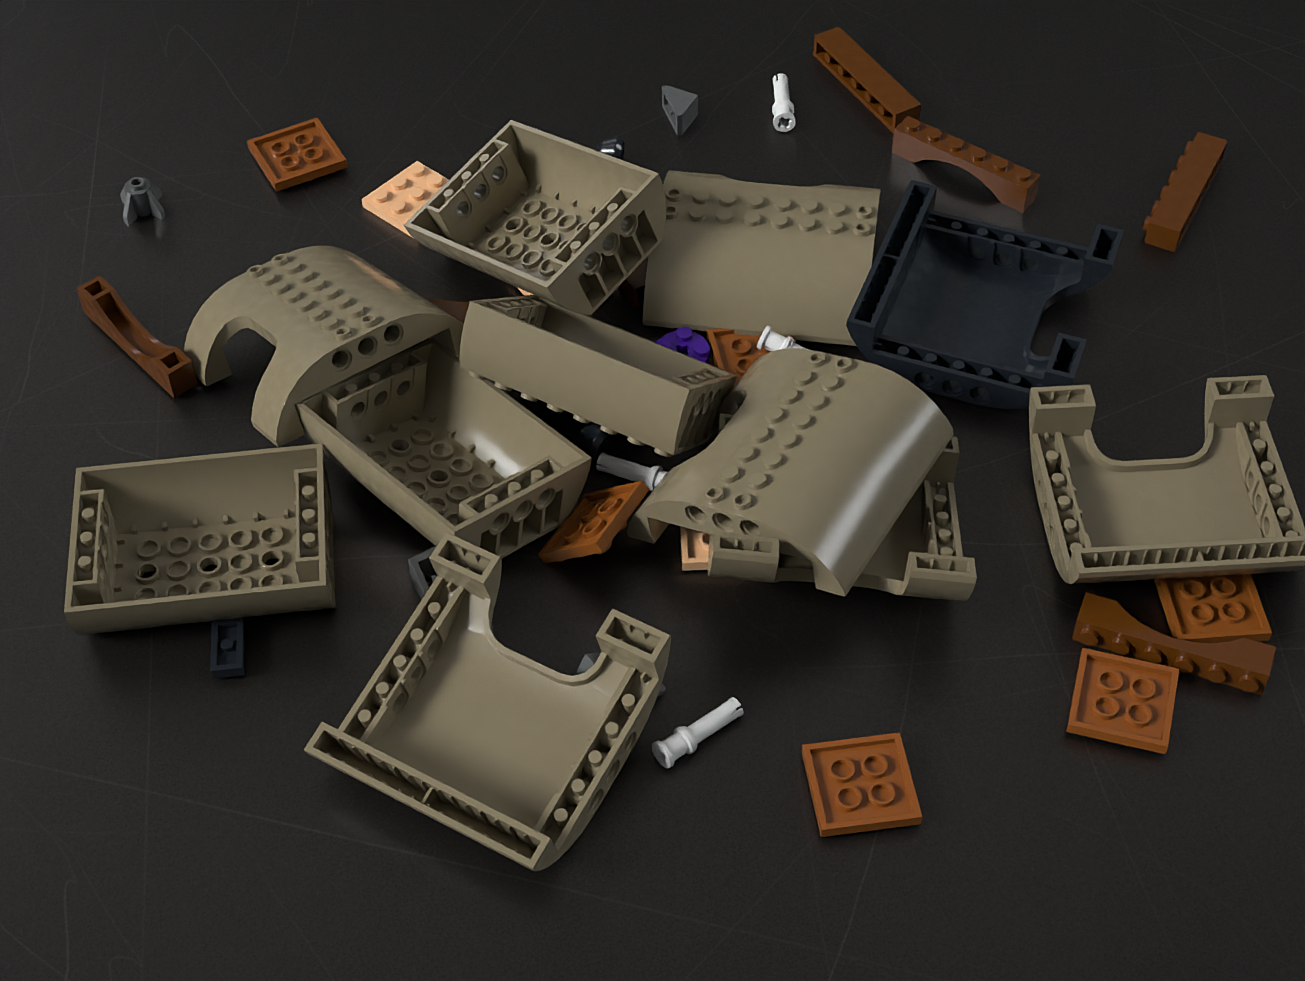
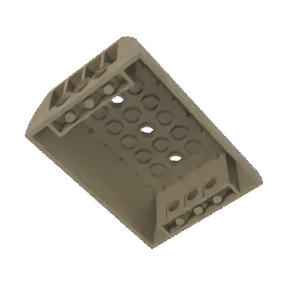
(548, 190)
(594, 372)
(498, 462)
(193, 515)

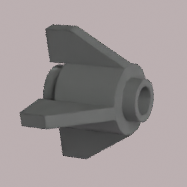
(141, 199)

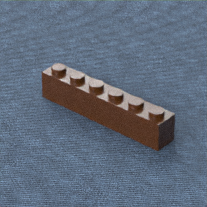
(865, 78)
(1185, 191)

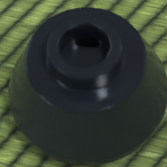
(613, 147)
(596, 441)

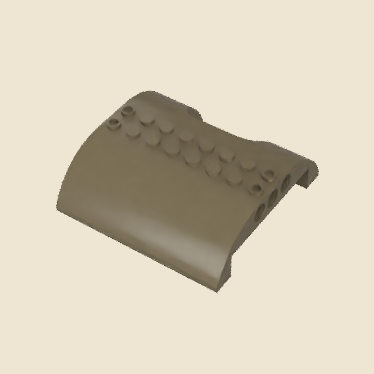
(760, 257)
(309, 310)
(811, 457)
(1165, 517)
(914, 559)
(488, 732)

